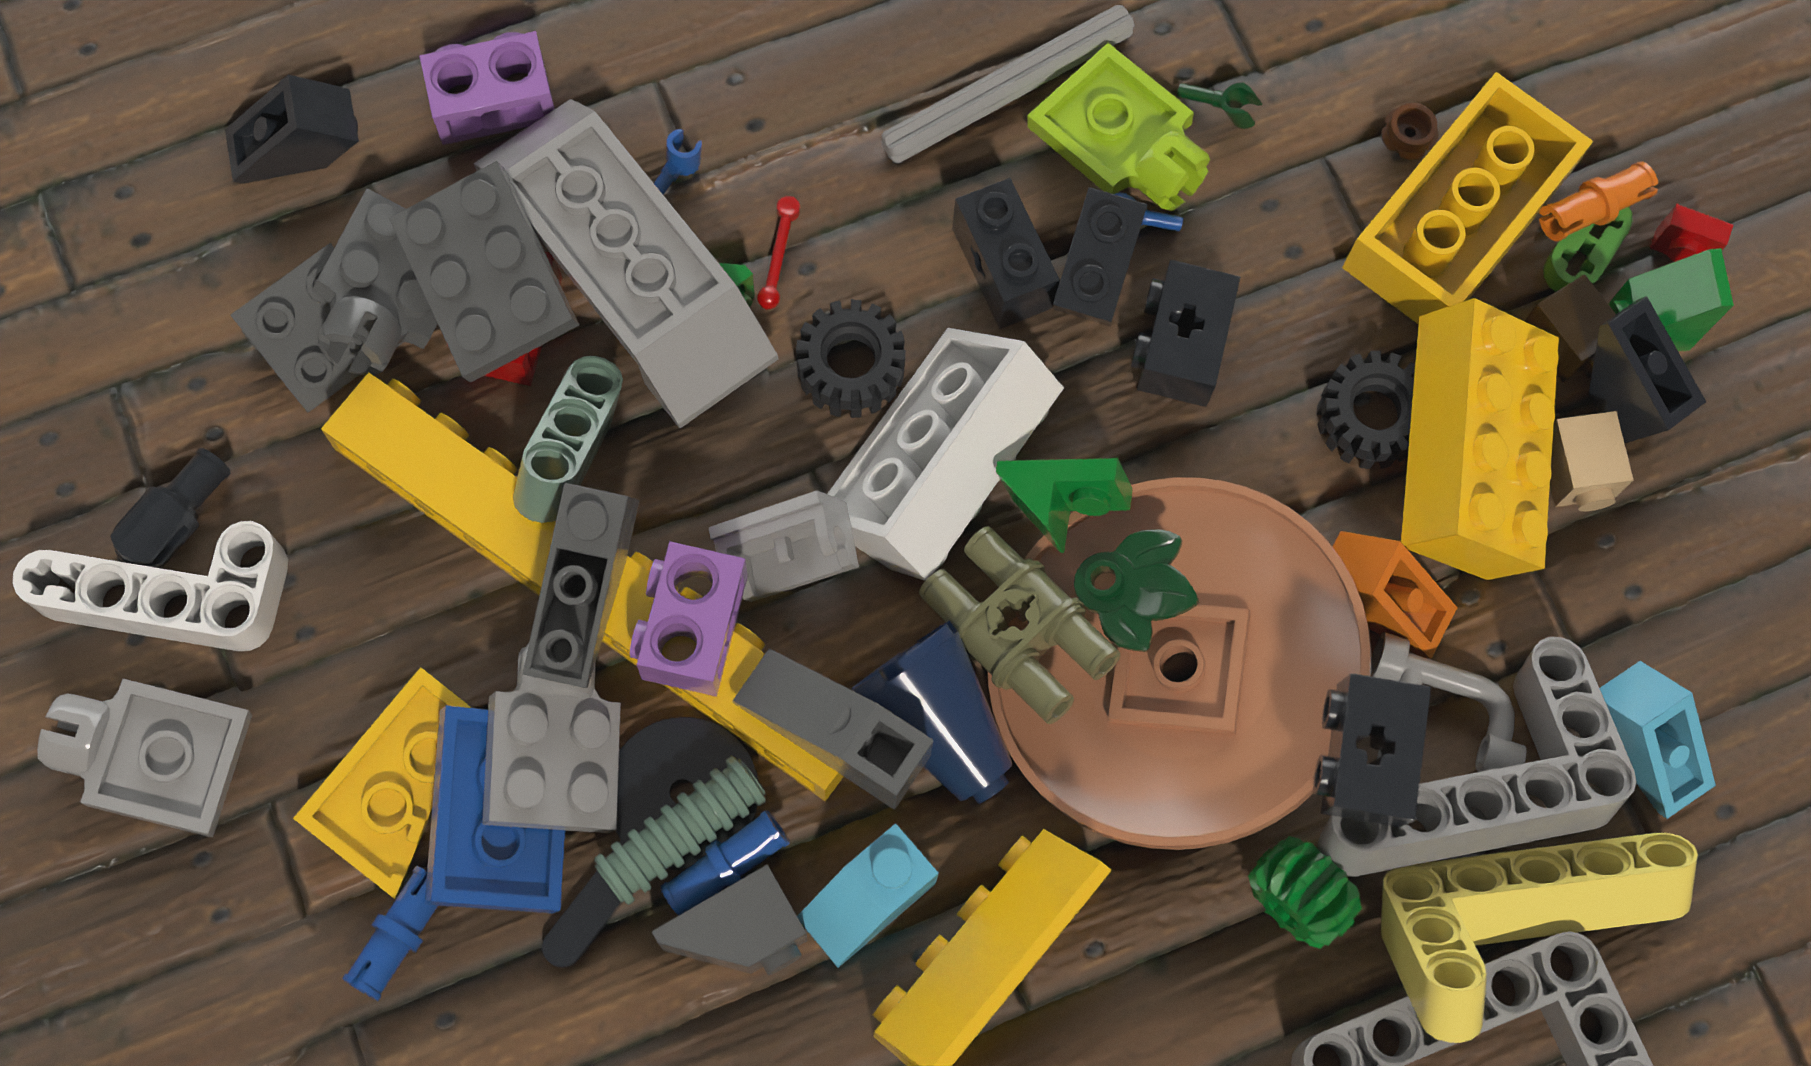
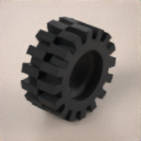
(844, 325)
(1345, 428)

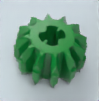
(1305, 892)

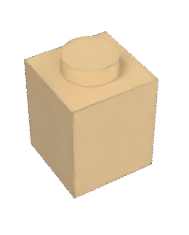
(1588, 461)

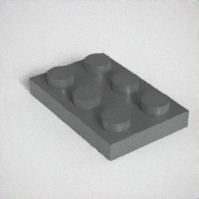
(483, 272)

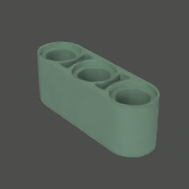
(567, 436)

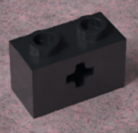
(1005, 253)
(1099, 256)
(1192, 300)
(1396, 721)

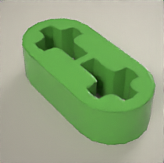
(1598, 252)

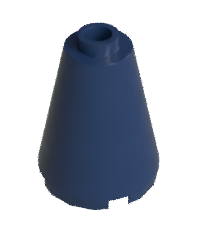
(941, 697)

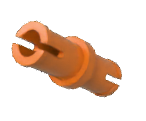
(1598, 201)

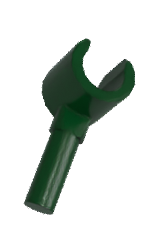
(1229, 100)

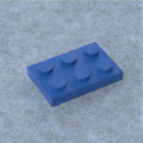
(478, 862)

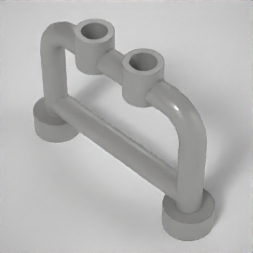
(1394, 662)

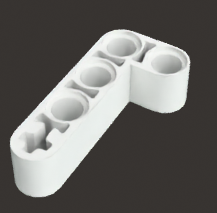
(151, 589)

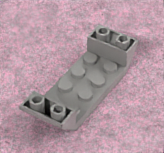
(634, 260)

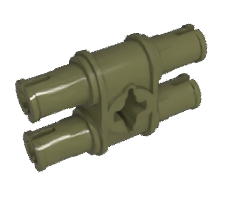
(1032, 597)

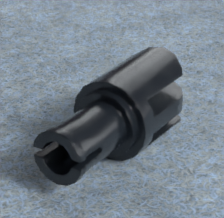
(168, 515)

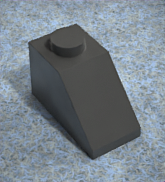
(739, 927)

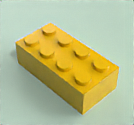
(1466, 201)
(1480, 441)

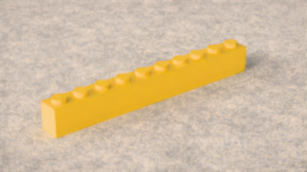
(472, 499)

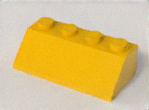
(990, 953)

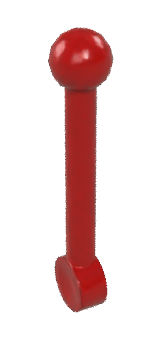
(787, 210)

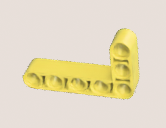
(1449, 906)

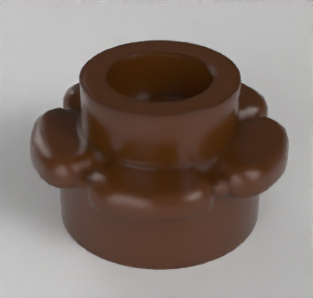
(1413, 118)

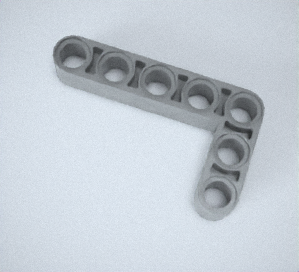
(1501, 793)
(1535, 988)

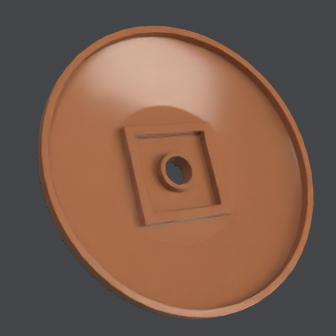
(1242, 734)

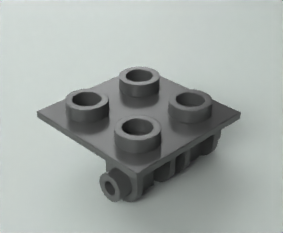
(285, 330)

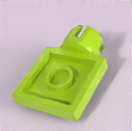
(1122, 130)

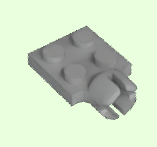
(149, 753)
(551, 756)

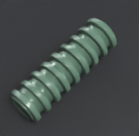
(680, 830)

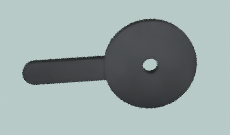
(647, 771)

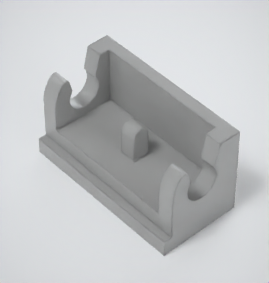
(789, 543)

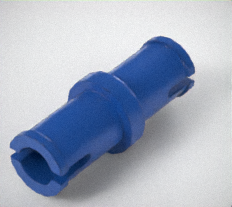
(725, 863)
(393, 938)

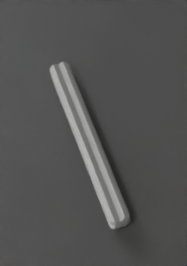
(1006, 84)

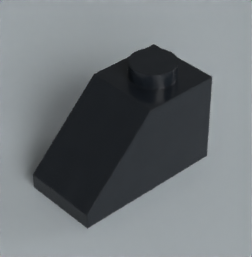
(291, 130)
(1641, 374)

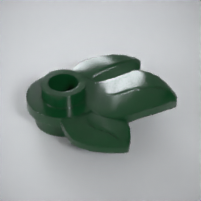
(1143, 588)

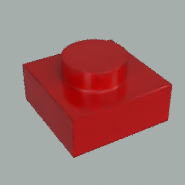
(1689, 233)

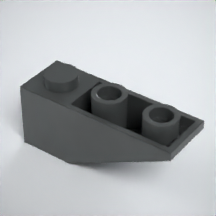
(579, 583)
(836, 726)

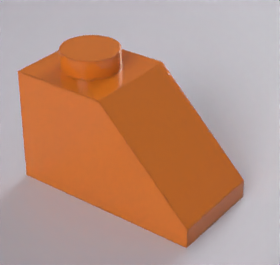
(1396, 591)

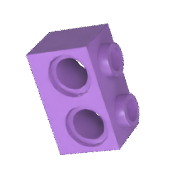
(490, 102)
(704, 620)

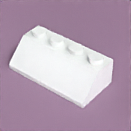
(940, 448)

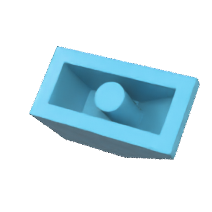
(1660, 737)
(868, 895)

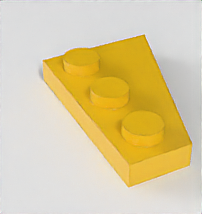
(384, 787)

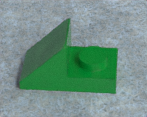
(1053, 488)

